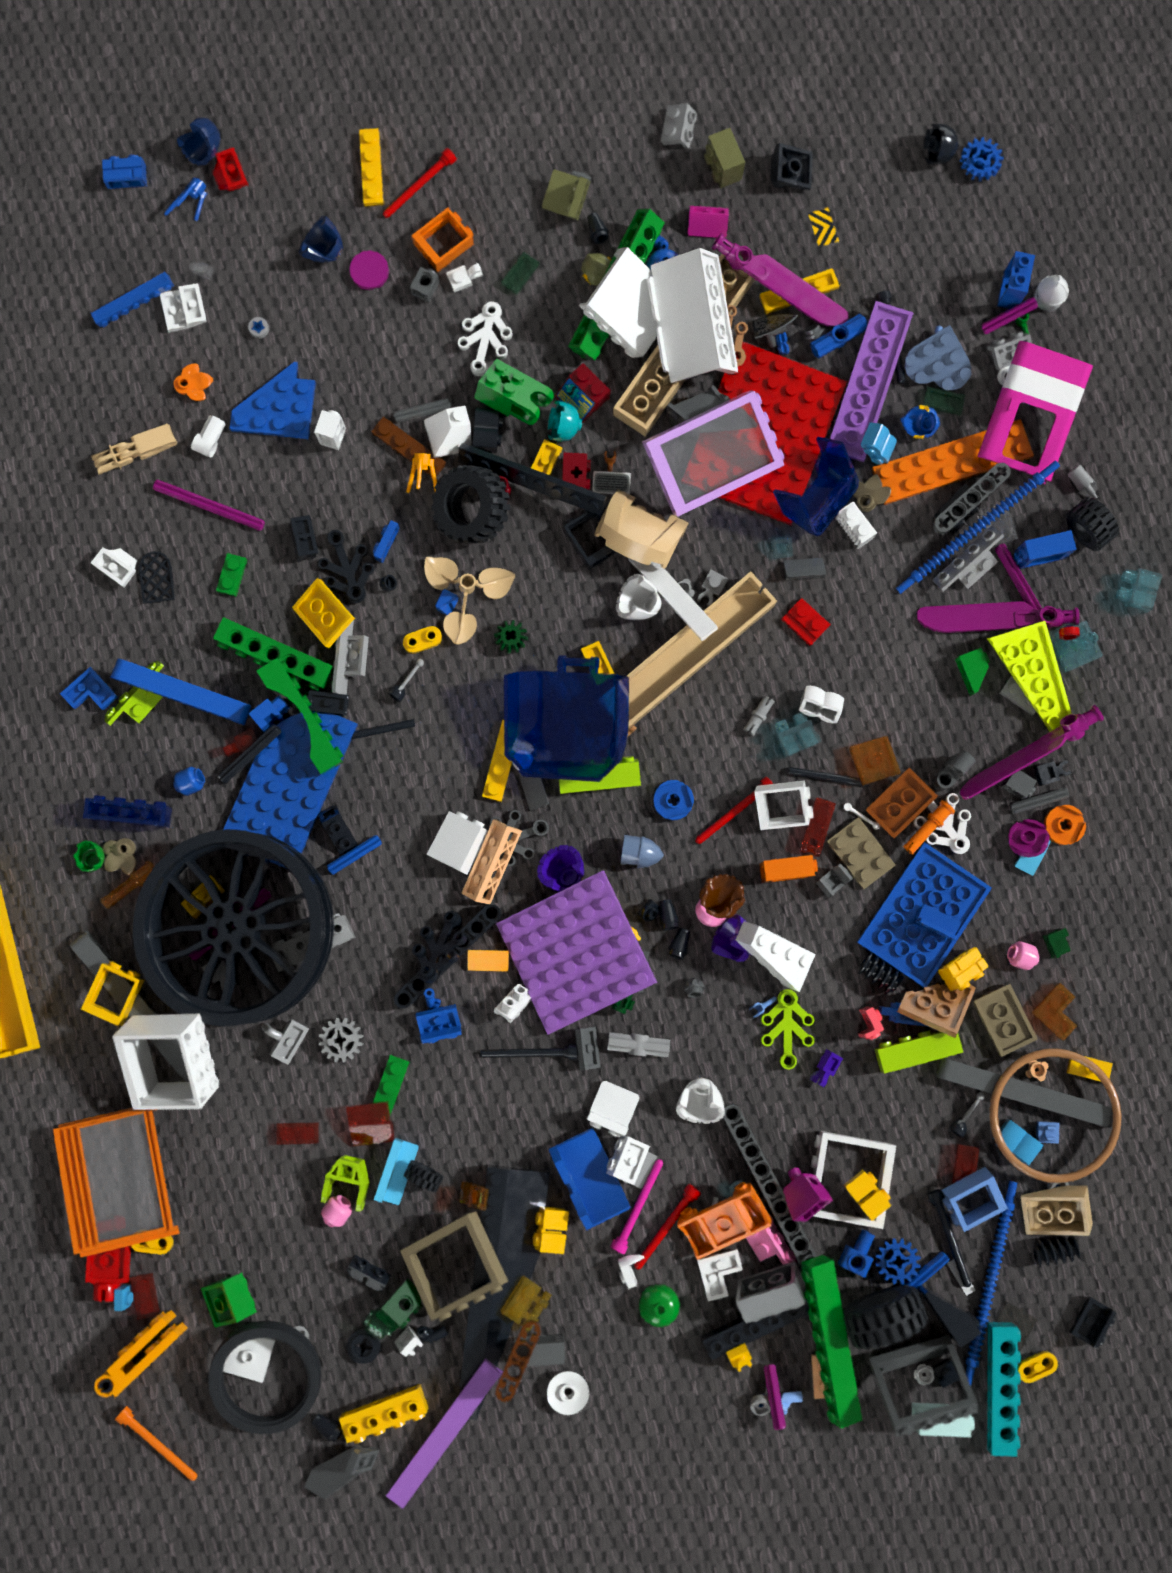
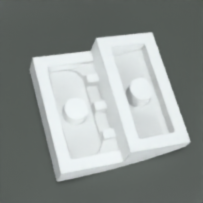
(183, 308)

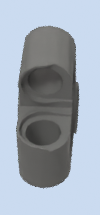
(953, 770)

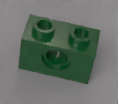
(391, 1313)

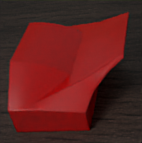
(228, 171)

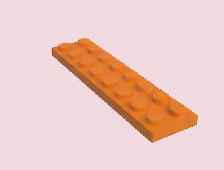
(947, 464)

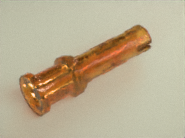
(136, 879)

